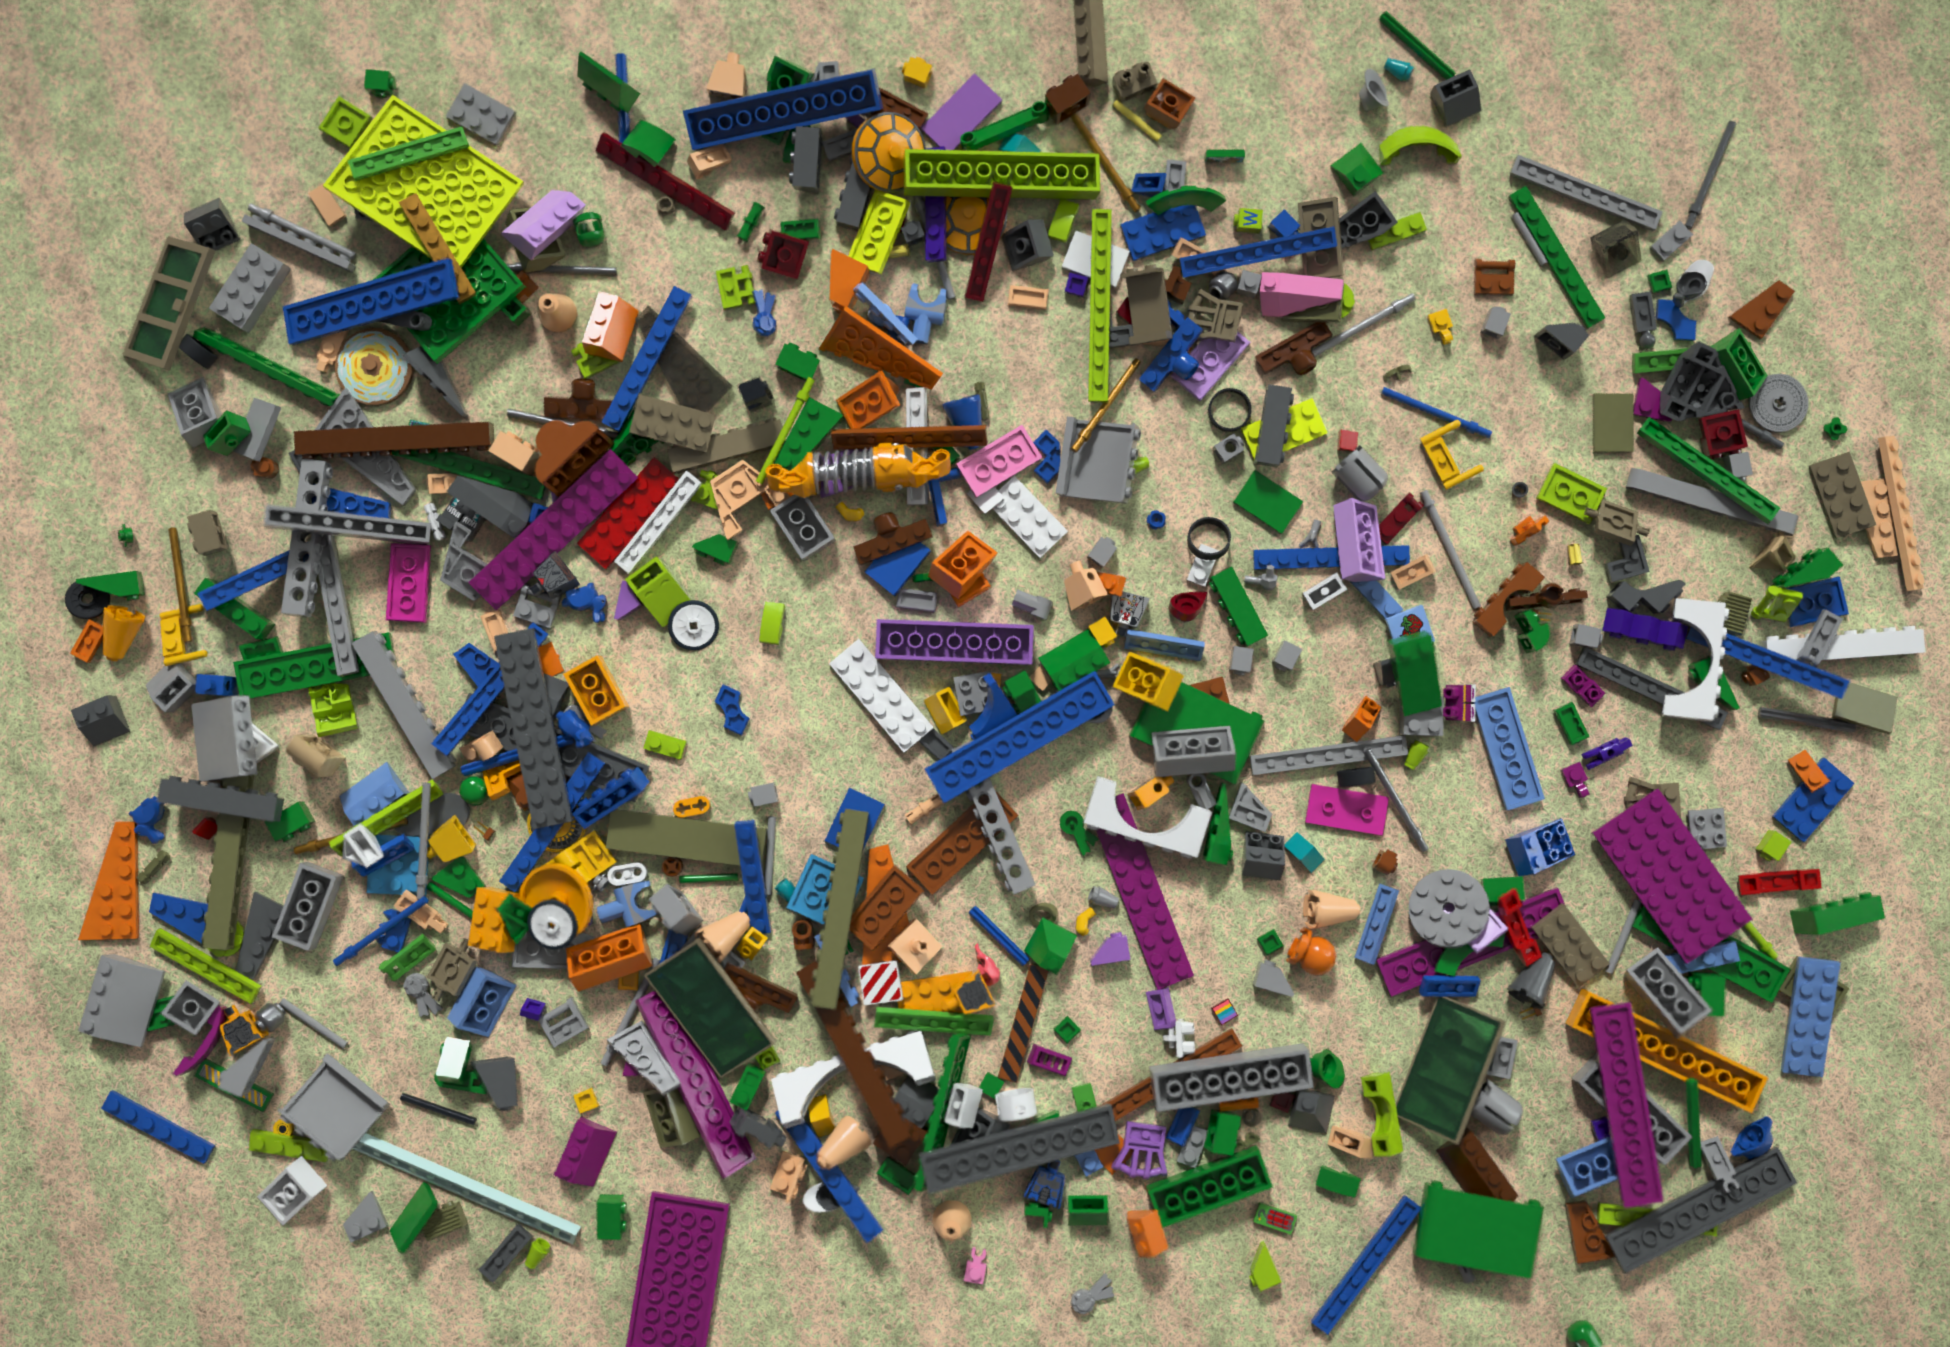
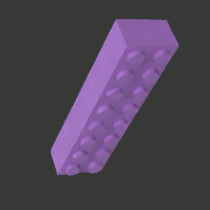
(954, 642)

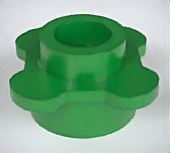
(1829, 428)
(125, 535)

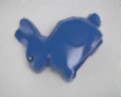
(584, 599)
(574, 727)
(146, 816)

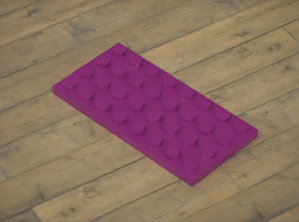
(1672, 876)
(677, 1271)

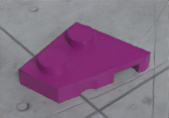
(1648, 402)

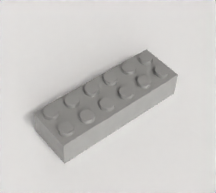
(1667, 1133)

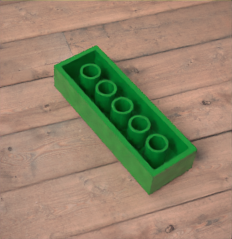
(1209, 1186)

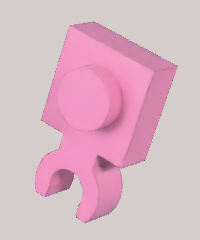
(975, 1269)

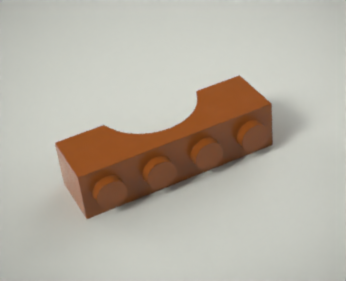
(1492, 618)

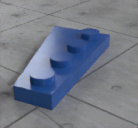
(354, 504)

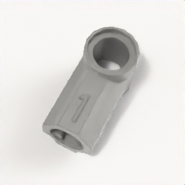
(1035, 605)
(1201, 792)

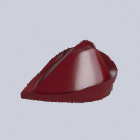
(1187, 605)

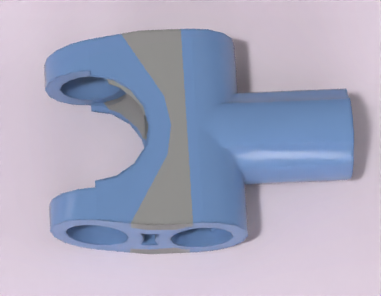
(924, 313)
(626, 905)

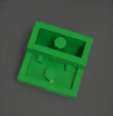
(1534, 634)

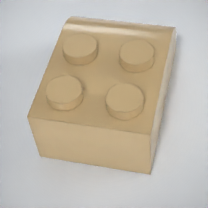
(314, 755)

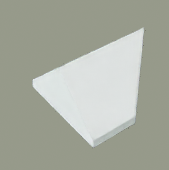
(361, 846)

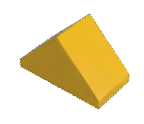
(821, 1116)

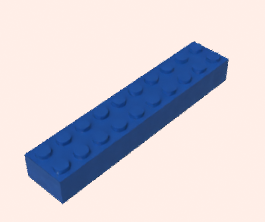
(783, 109)

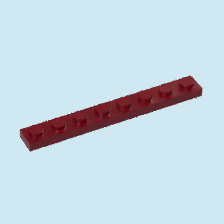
(666, 182)

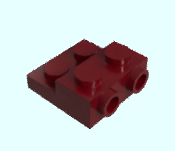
(782, 254)
(1722, 434)

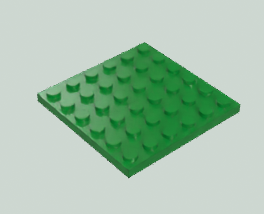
(453, 321)

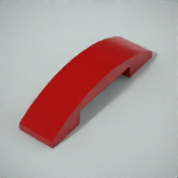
(1779, 881)
(1517, 932)

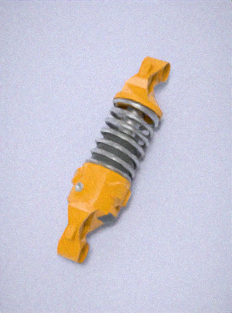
(882, 468)

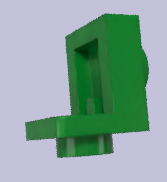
(1037, 1209)

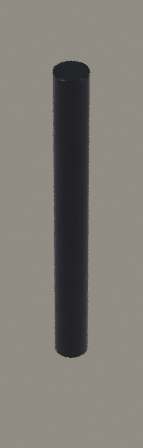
(438, 1109)

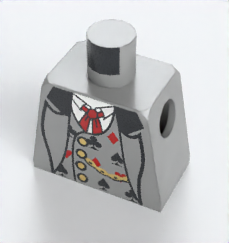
(1127, 611)

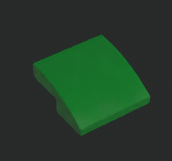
(648, 142)

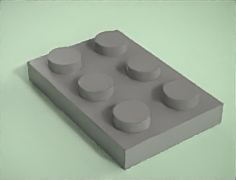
(480, 114)

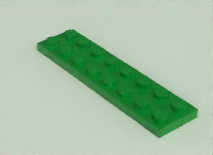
(294, 670)
(1753, 972)
(952, 1073)

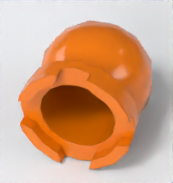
(1314, 954)

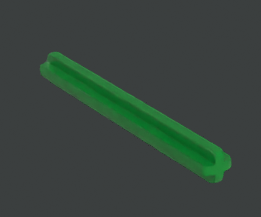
(1416, 45)
(1693, 1120)

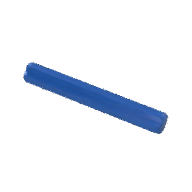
(999, 936)

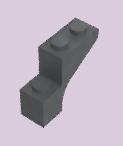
(1655, 598)

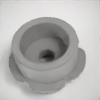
(600, 882)

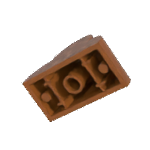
(568, 452)

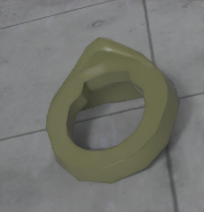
(1046, 907)

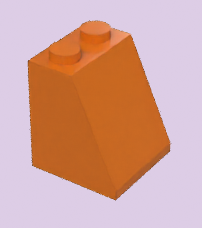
(844, 276)

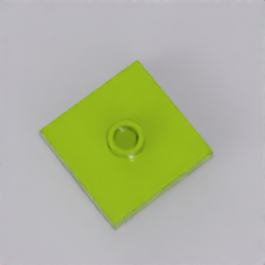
(345, 122)

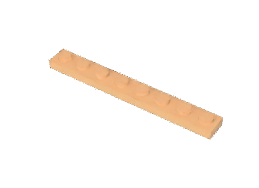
(1900, 511)

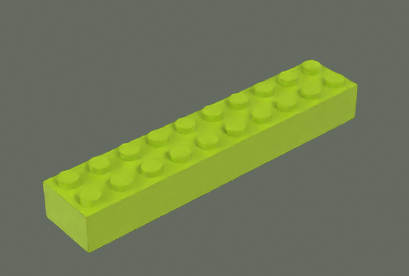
(973, 172)

